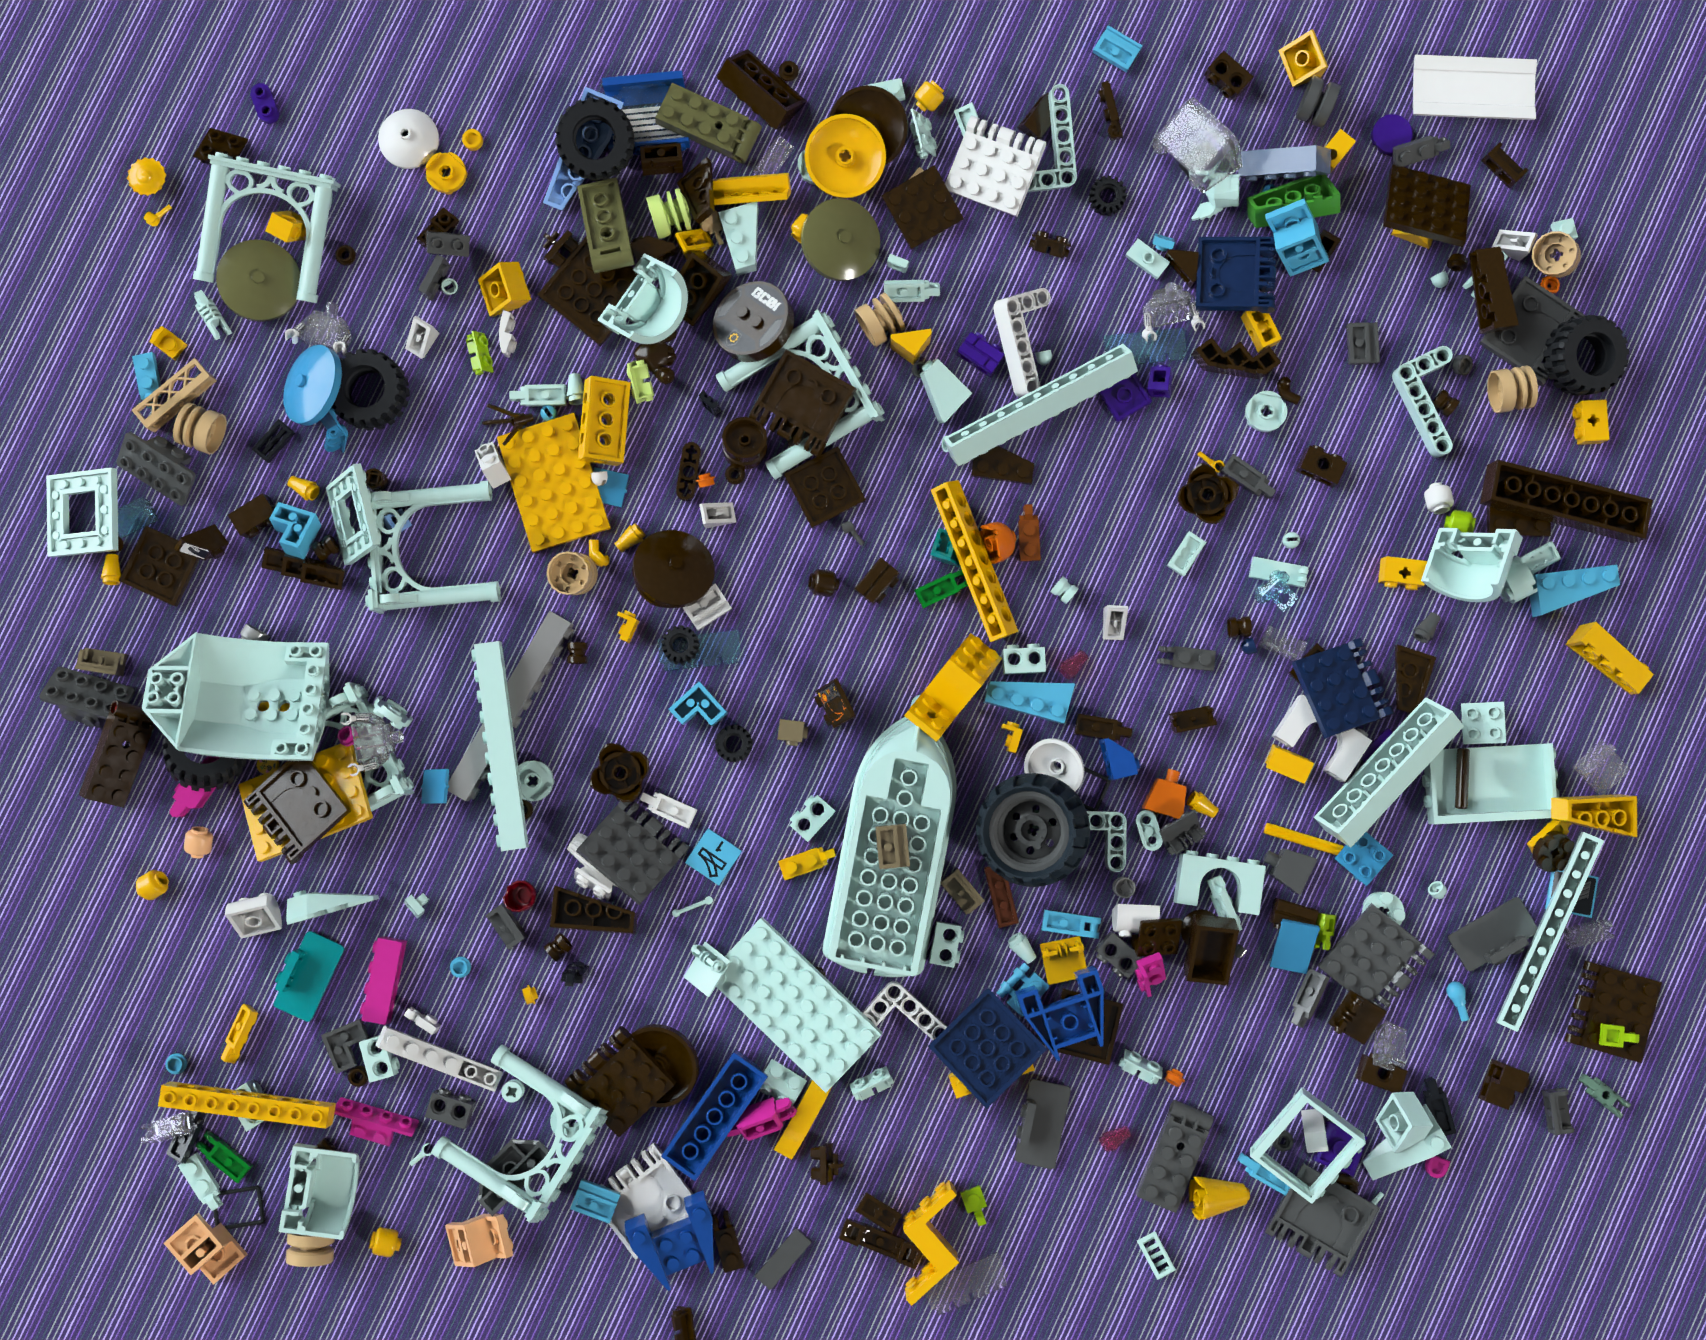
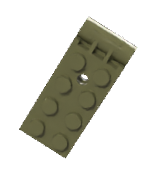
(698, 118)
(605, 225)

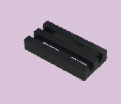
(709, 404)
(290, 433)

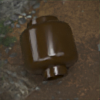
(823, 582)

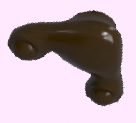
(658, 358)

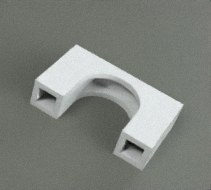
(1350, 744)

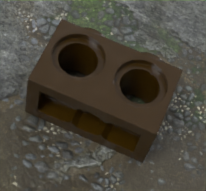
(1232, 72)

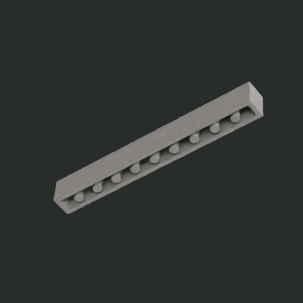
(521, 686)

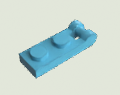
(1070, 924)

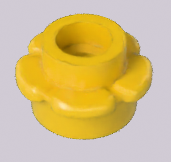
(530, 994)

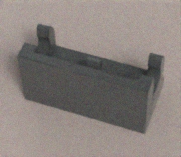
(506, 926)
(1557, 1111)

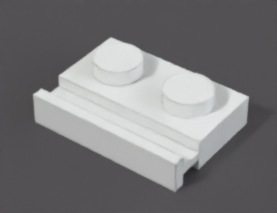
(708, 608)

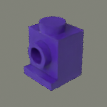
(1158, 388)

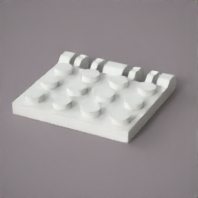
(992, 169)
(655, 1192)

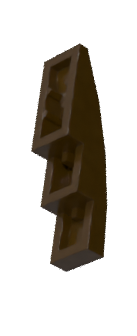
(307, 569)

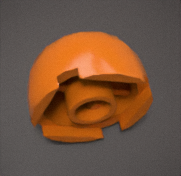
(998, 541)

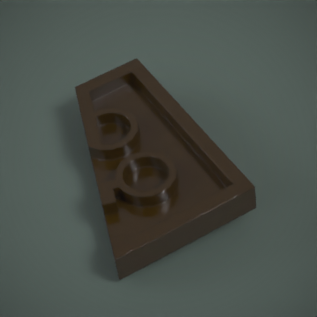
(698, 190)

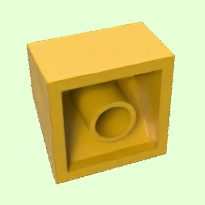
(504, 288)

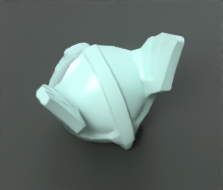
(1219, 196)

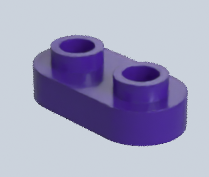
(263, 102)

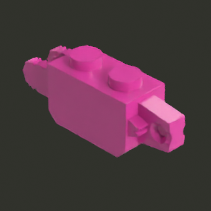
(188, 799)
(763, 1118)

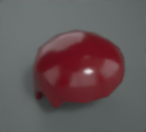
(519, 896)

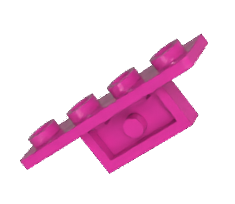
(374, 1123)

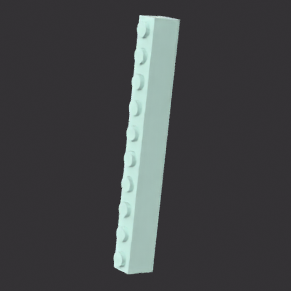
(1041, 404)
(500, 745)
(1549, 931)

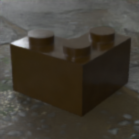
(1501, 1083)

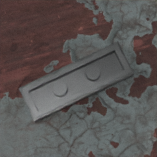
(783, 1258)

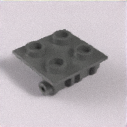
(1181, 829)

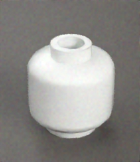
(1438, 498)

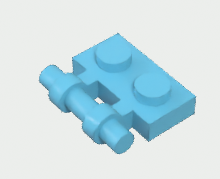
(1019, 973)

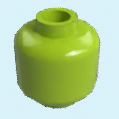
(1462, 520)

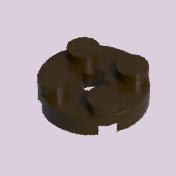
(1554, 842)

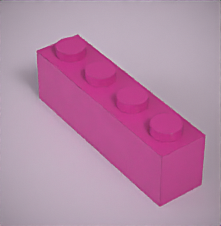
(383, 980)

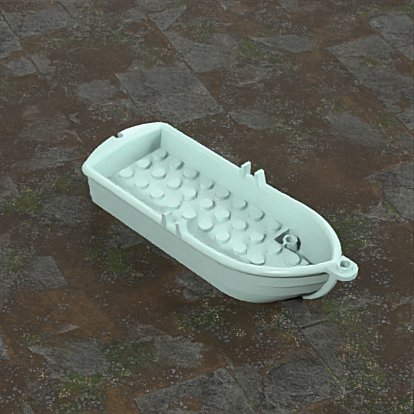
(888, 914)

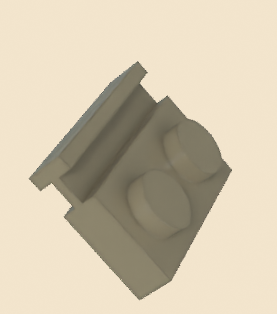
(892, 846)

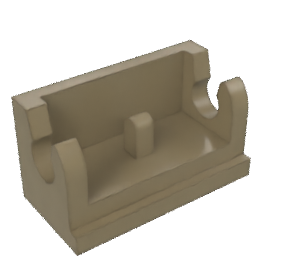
(101, 661)
(962, 891)

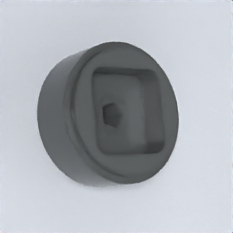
(1462, 364)

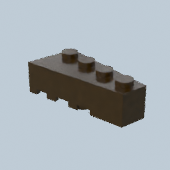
(585, 913)

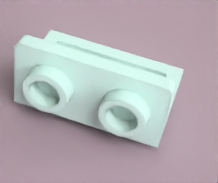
(782, 1082)

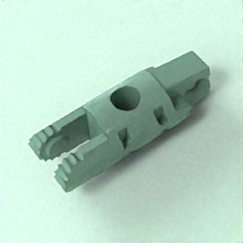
(1596, 1088)

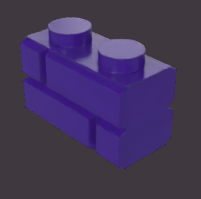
(981, 353)

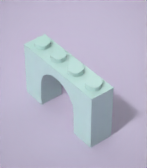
(1247, 875)

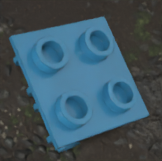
(336, 434)
(1364, 858)

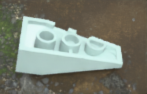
(315, 904)
(1384, 1161)

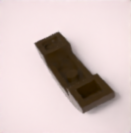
(881, 1242)

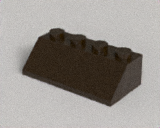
(760, 89)

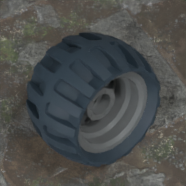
(1010, 857)

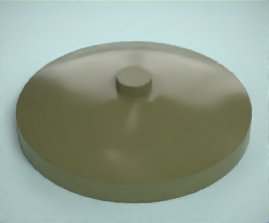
(840, 239)
(258, 280)

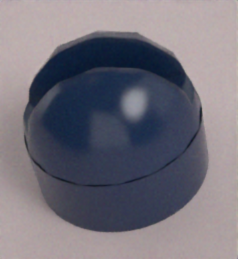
(1248, 646)

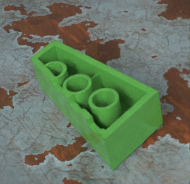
(1318, 192)

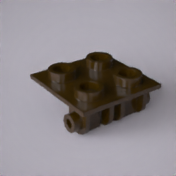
(219, 142)
(1356, 1017)

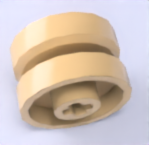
(309, 1250)

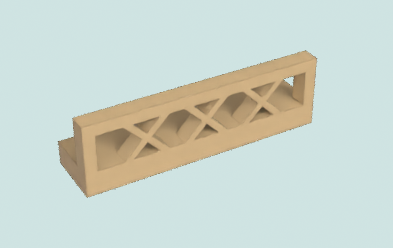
(174, 404)

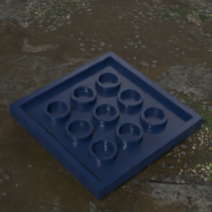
(987, 1048)

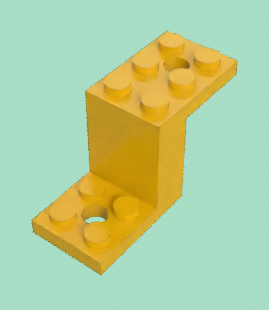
(953, 687)
(930, 1242)

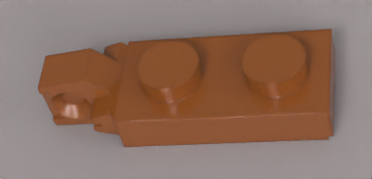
(1029, 535)

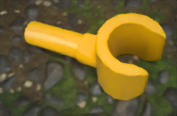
(154, 219)
(1211, 462)

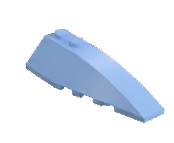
(591, 142)

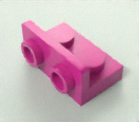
(1150, 972)

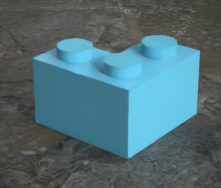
(298, 528)
(698, 700)

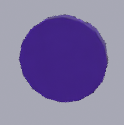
(1390, 132)

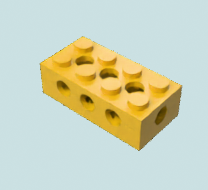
(615, 414)

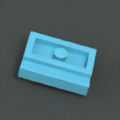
(1117, 48)
(595, 1200)

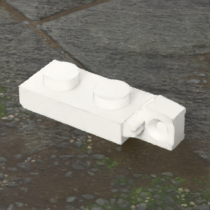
(669, 808)

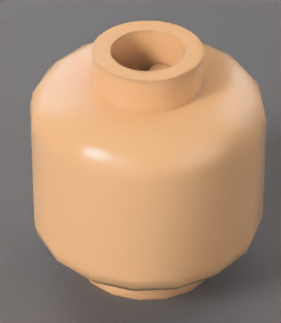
(198, 842)

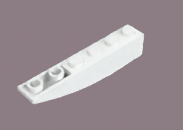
(438, 1058)

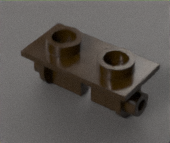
(1058, 244)
(683, 1320)

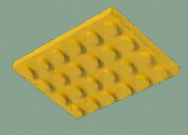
(552, 484)
(333, 766)

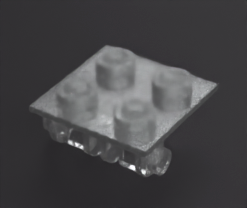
(1601, 767)

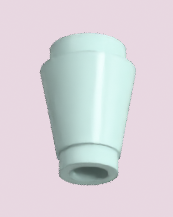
(575, 389)
(1022, 947)

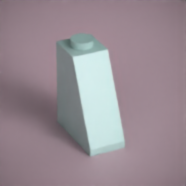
(943, 389)

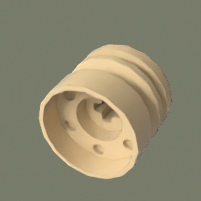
(1547, 247)
(881, 318)
(1512, 389)
(199, 428)
(564, 565)

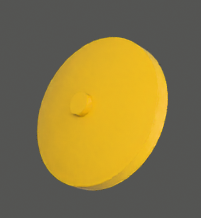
(845, 156)

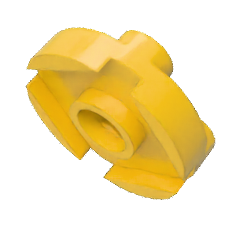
(446, 161)

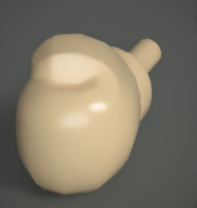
(713, 226)

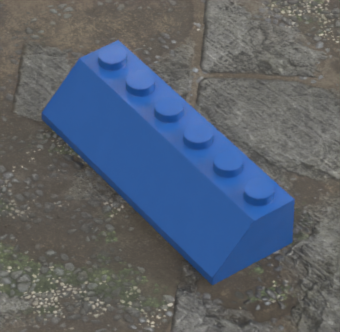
(714, 1115)

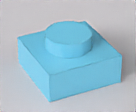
(1162, 242)

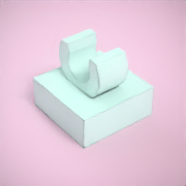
(415, 905)

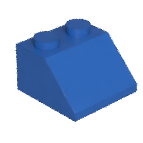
(1118, 760)

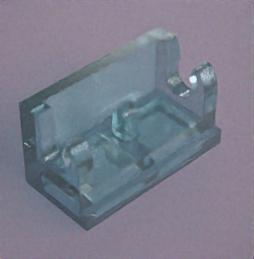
(135, 517)

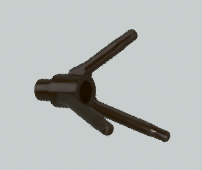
(517, 420)

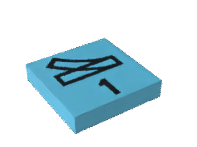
(713, 856)

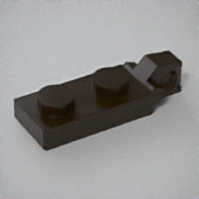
(1110, 113)
(1100, 728)

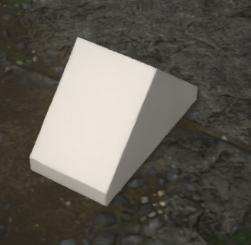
(1515, 243)
(421, 337)
(717, 514)
(1114, 622)
(1314, 1131)

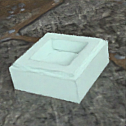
(897, 263)

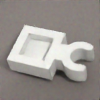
(426, 1022)

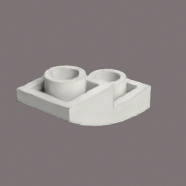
(507, 340)

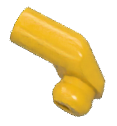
(594, 553)

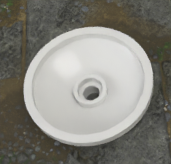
(416, 147)
(1043, 759)

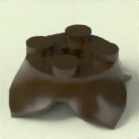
(1222, 492)
(604, 776)

